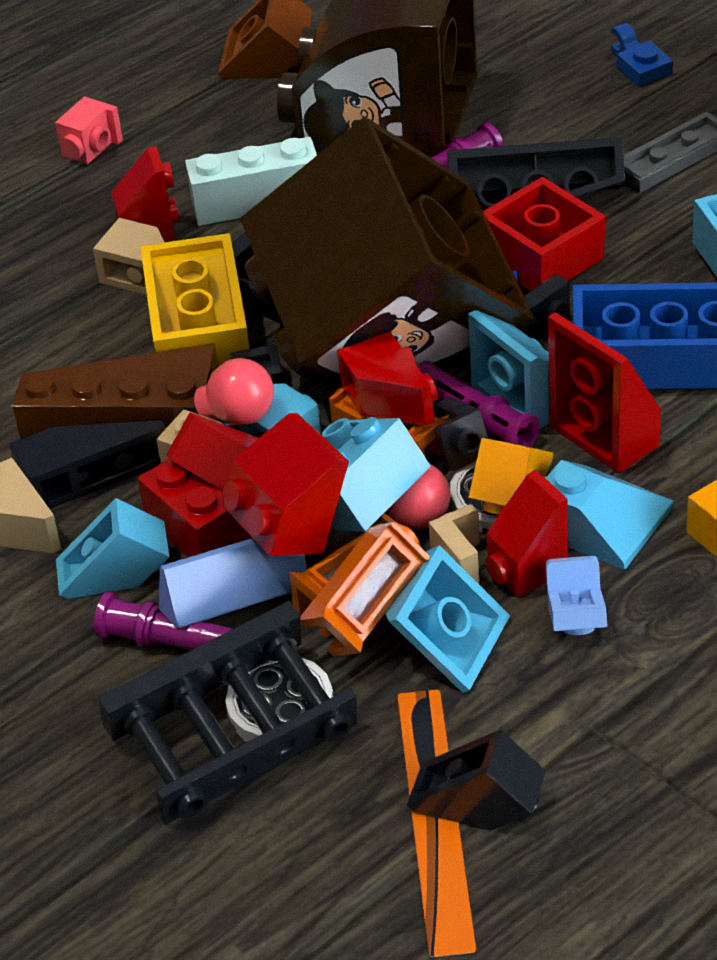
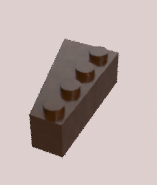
(114, 390)

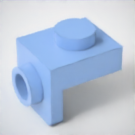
(575, 595)

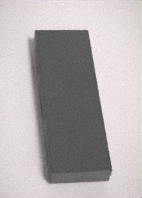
(671, 152)

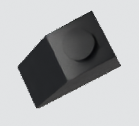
(479, 783)

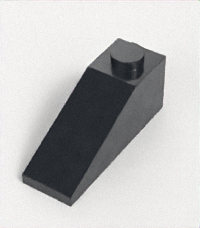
(85, 458)

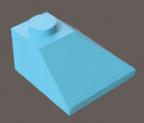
(607, 513)
(448, 618)

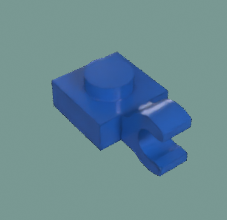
(638, 61)

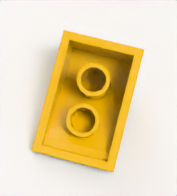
(195, 295)

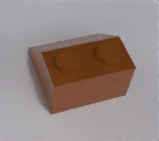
(265, 40)

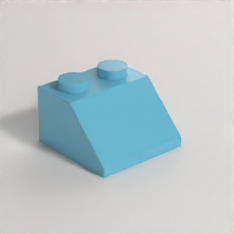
(509, 365)

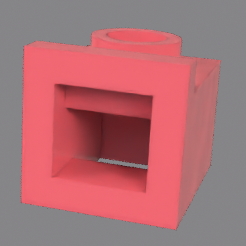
(88, 130)

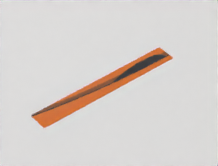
(436, 839)

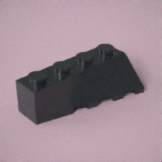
(572, 165)

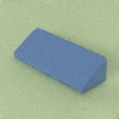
(223, 581)

